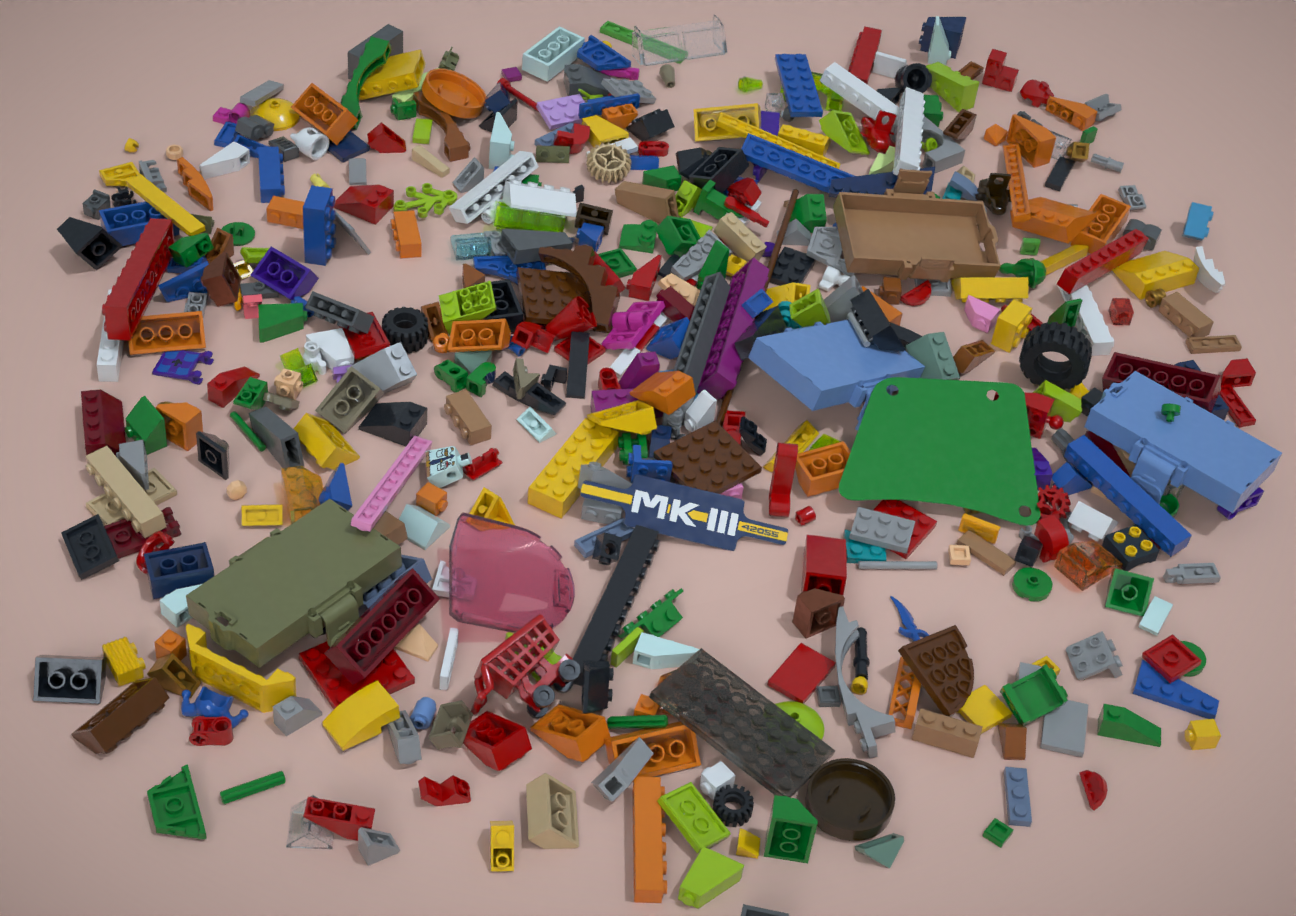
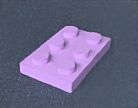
(560, 111)

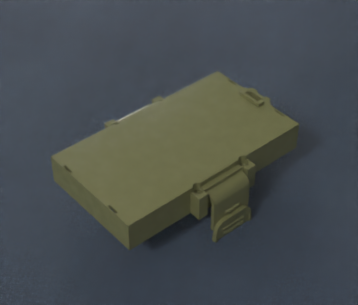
(295, 584)

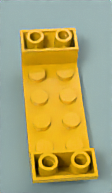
(234, 678)

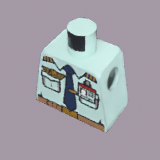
(445, 465)

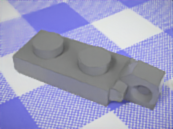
(1192, 574)

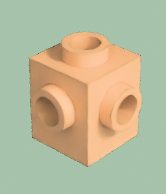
(288, 383)

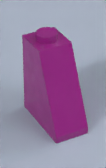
(639, 370)

